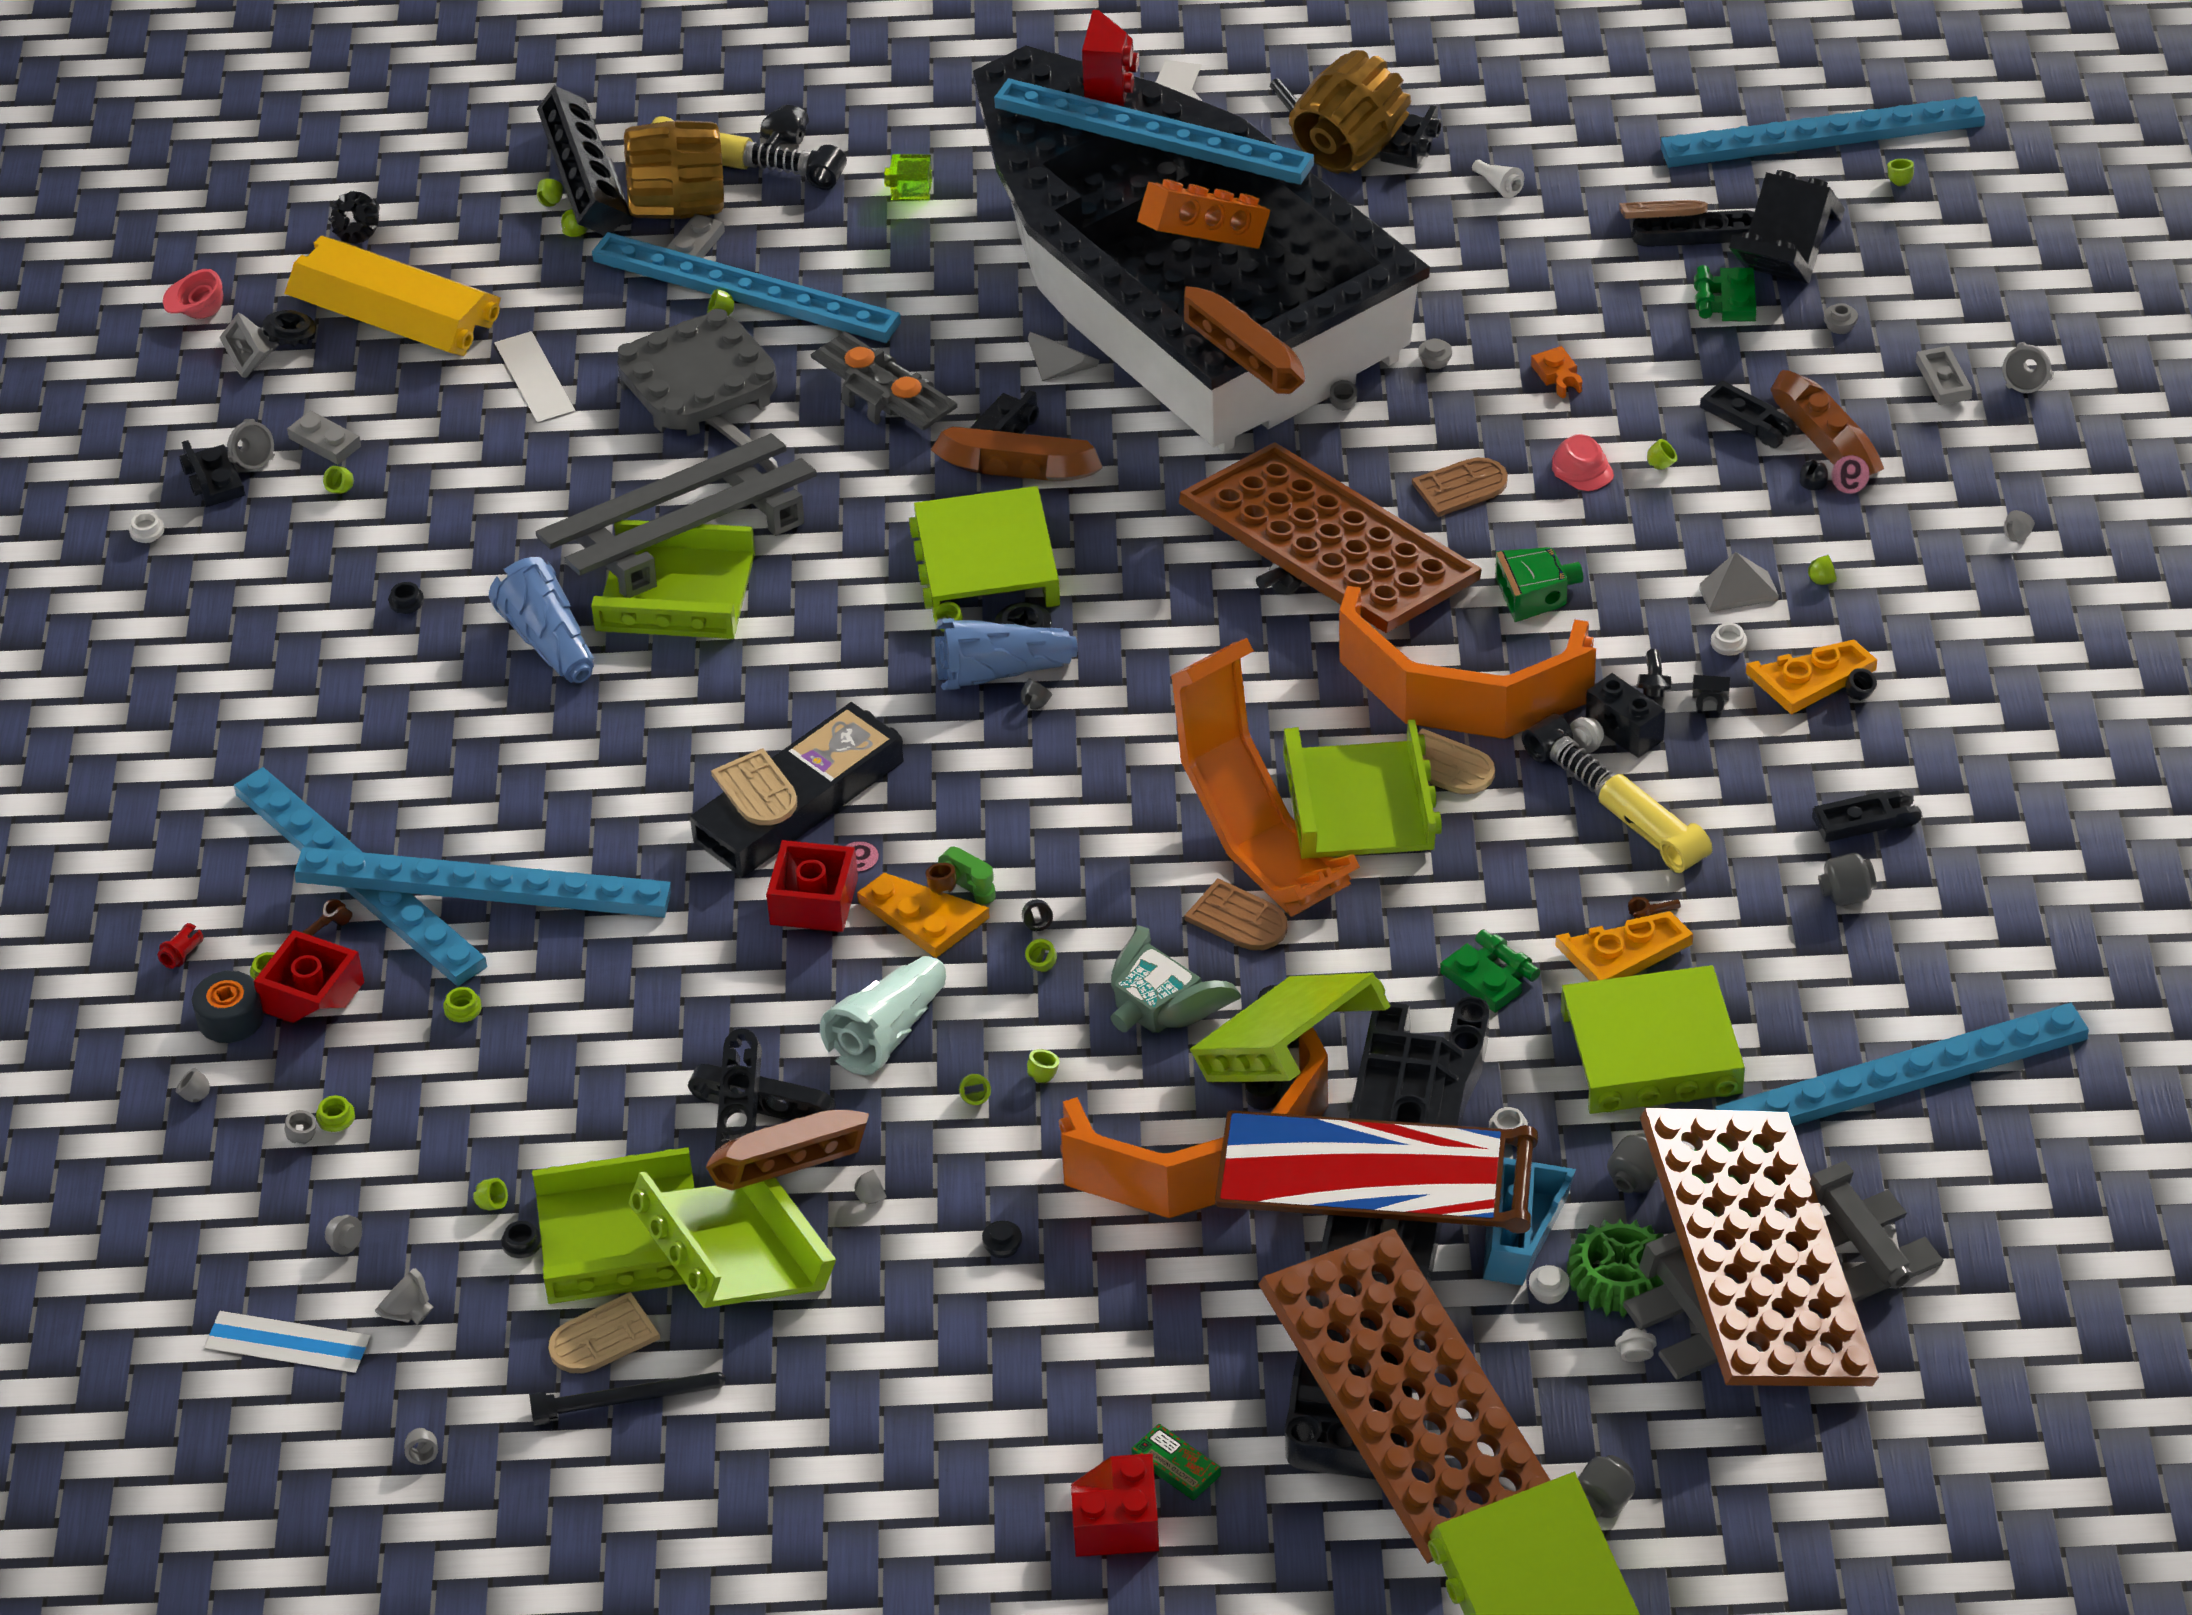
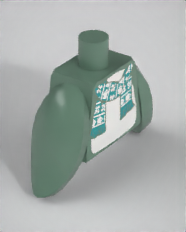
(1161, 991)

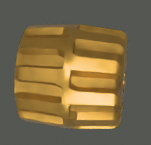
(1349, 112)
(674, 169)

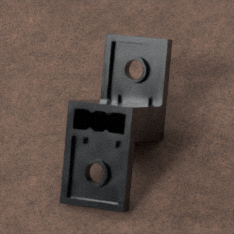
(1787, 226)

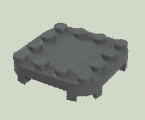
(697, 371)

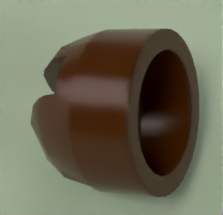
(941, 877)

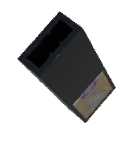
(826, 772)

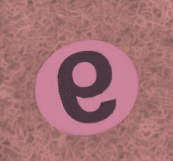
(1850, 474)
(866, 855)

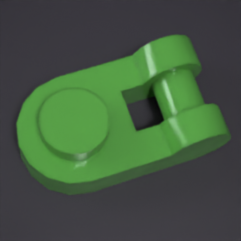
(971, 874)

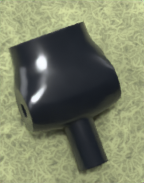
(784, 126)

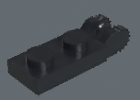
(1748, 413)
(1866, 814)

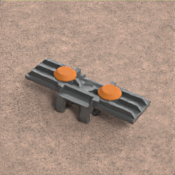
(882, 383)

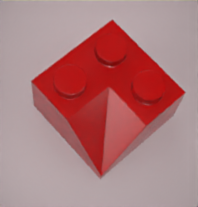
(1108, 61)
(812, 886)
(308, 977)
(1116, 1507)

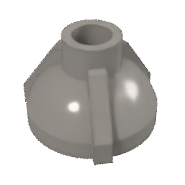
(2019, 375)
(256, 445)
(406, 1300)

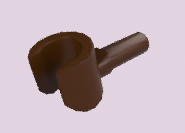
(1641, 907)
(332, 911)

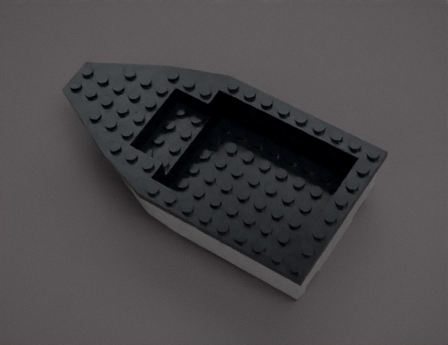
(1318, 282)

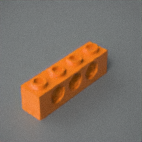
(1203, 214)

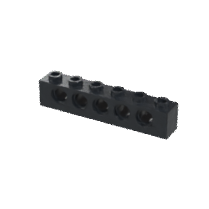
(581, 161)

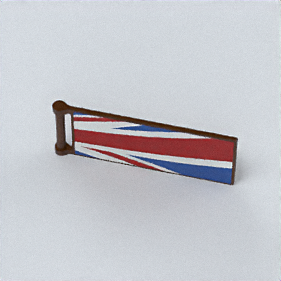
(1373, 1169)

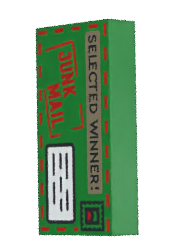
(1178, 1462)

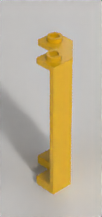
(392, 295)

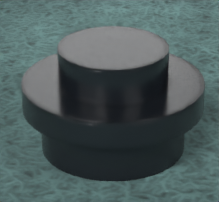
(405, 598)
(521, 1239)
(1002, 1239)

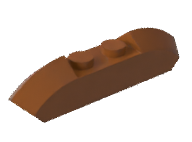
(1243, 340)
(1823, 420)
(1017, 454)
(787, 1148)

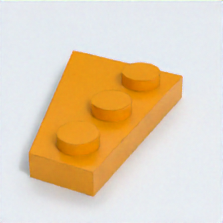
(1810, 677)
(921, 915)
(1626, 948)

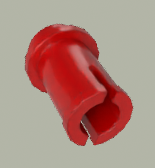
(173, 952)

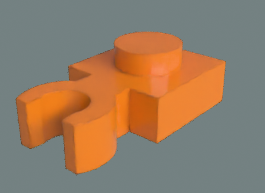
(1557, 368)

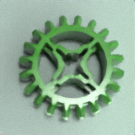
(1618, 1277)

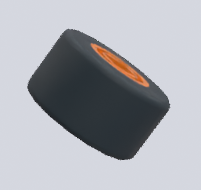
(227, 1006)

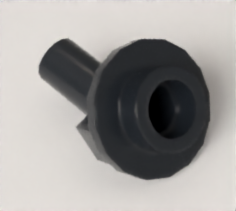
(1279, 579)
(1654, 682)

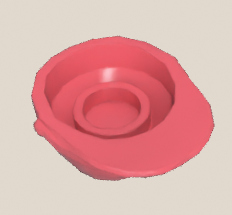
(195, 295)
(1582, 463)

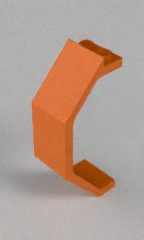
(1464, 698)
(1239, 788)
(1181, 1179)

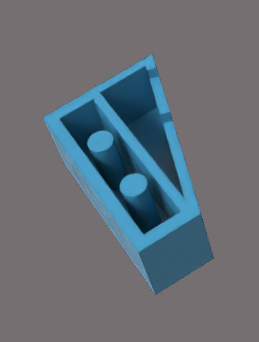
(1511, 1254)

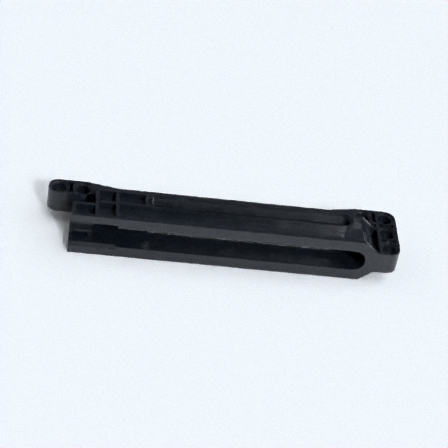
(1398, 1081)

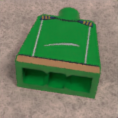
(1534, 580)

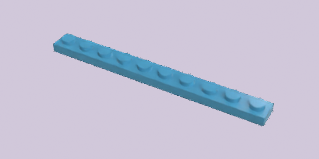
(1154, 131)
(1822, 131)
(747, 287)
(483, 882)
(397, 910)
(1920, 1066)

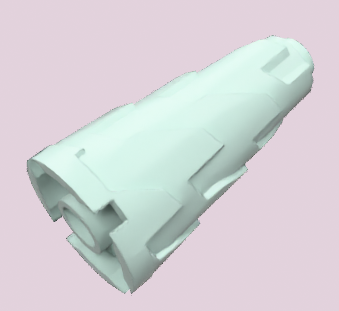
(880, 1016)

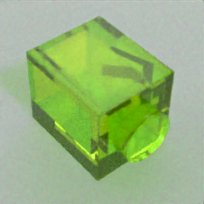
(909, 177)

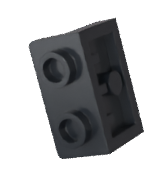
(1413, 139)
(1010, 414)
(211, 474)

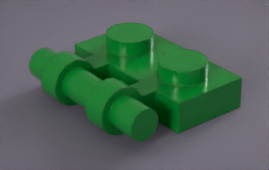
(1736, 292)
(1482, 978)

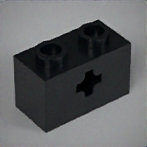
(1626, 715)

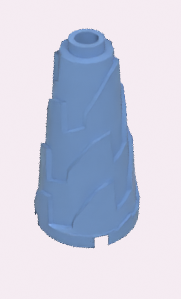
(542, 617)
(987, 651)

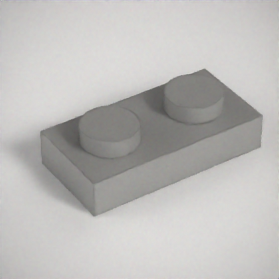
(698, 236)
(1944, 375)
(324, 437)

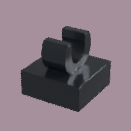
(1710, 688)

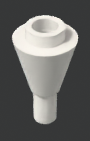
(1504, 179)

